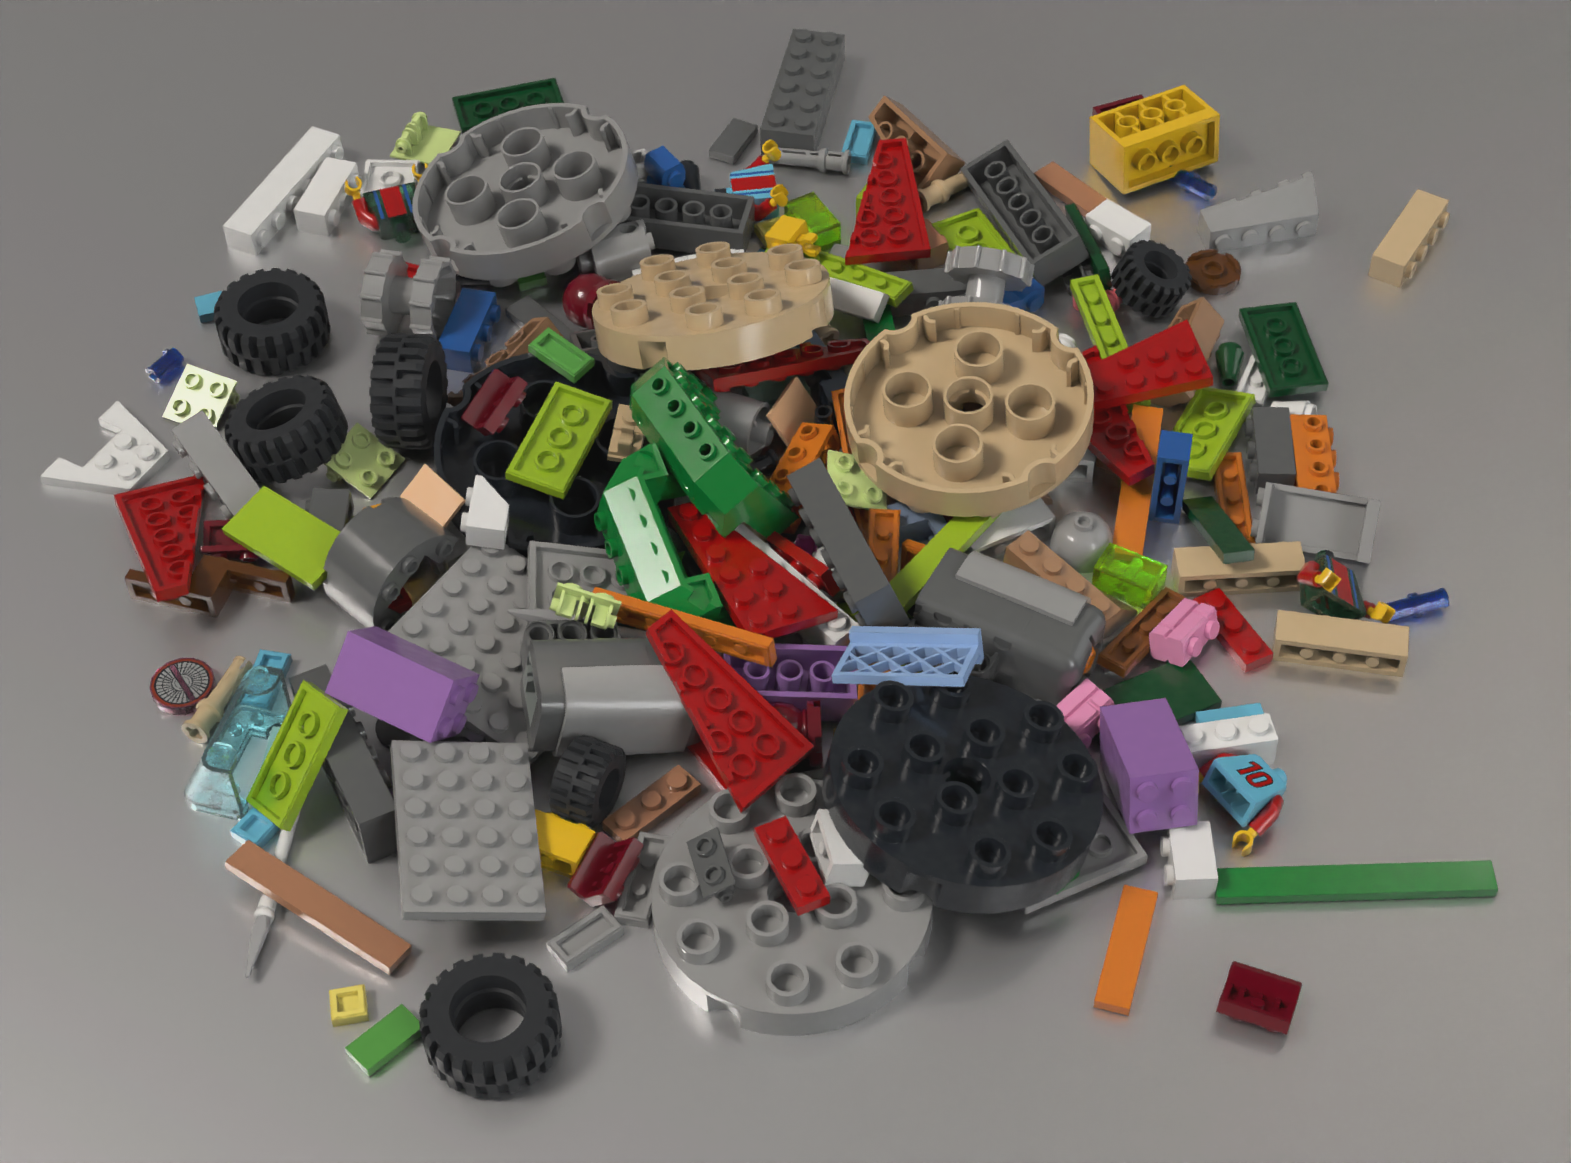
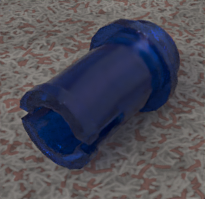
(165, 364)

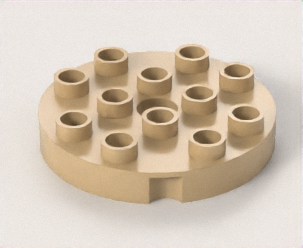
(713, 307)
(982, 462)

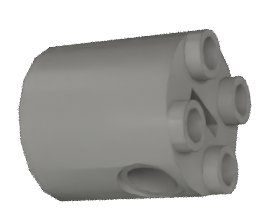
(618, 252)
(746, 420)

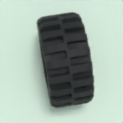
(276, 345)
(408, 390)
(286, 429)
(500, 1063)

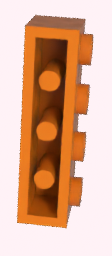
(806, 445)
(1313, 453)

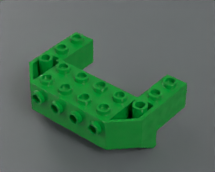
(702, 454)
(642, 543)

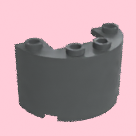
(379, 555)

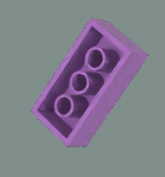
(800, 676)

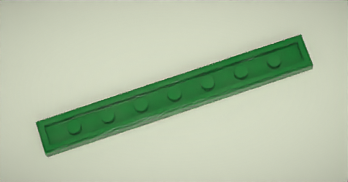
(1356, 882)

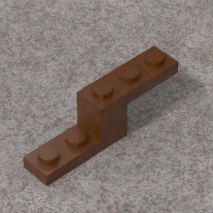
(213, 584)

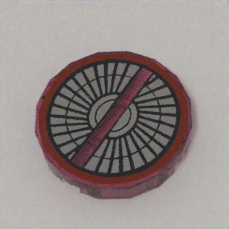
(181, 685)

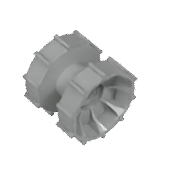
(987, 273)
(391, 294)

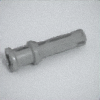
(821, 159)

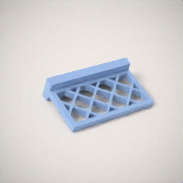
(919, 646)

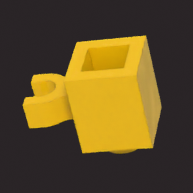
(792, 231)

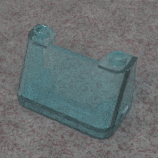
(252, 712)

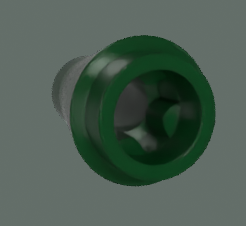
(1229, 362)

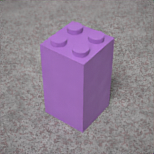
(402, 684)
(1148, 766)

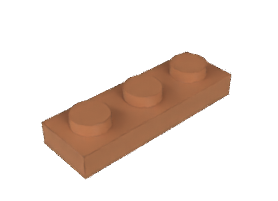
(652, 805)

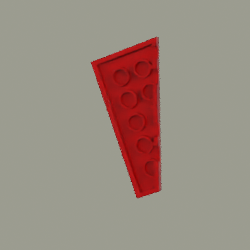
(890, 212)
(789, 362)
(1151, 369)
(1116, 439)
(164, 532)
(749, 582)
(738, 726)

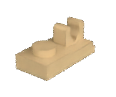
(625, 437)

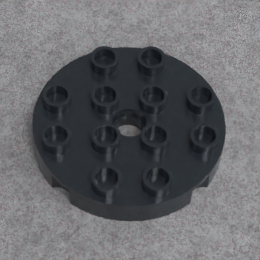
(534, 515)
(963, 793)

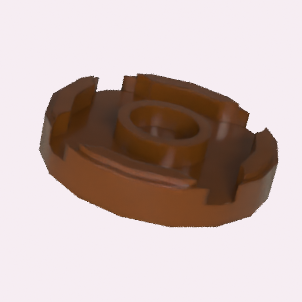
(1213, 272)

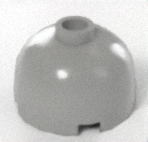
(1081, 539)

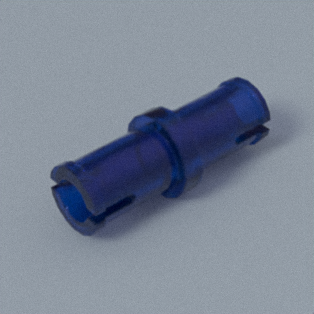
(1193, 183)
(1417, 604)

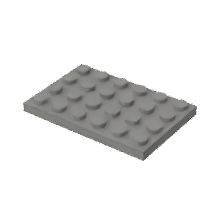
(466, 831)

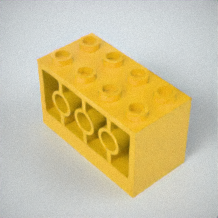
(1146, 137)

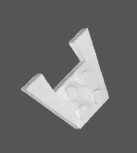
(120, 465)

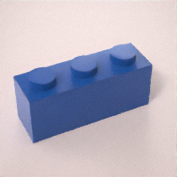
(469, 329)
(1170, 477)

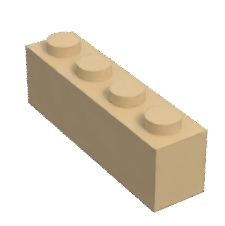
(1409, 238)
(1272, 570)
(1340, 643)

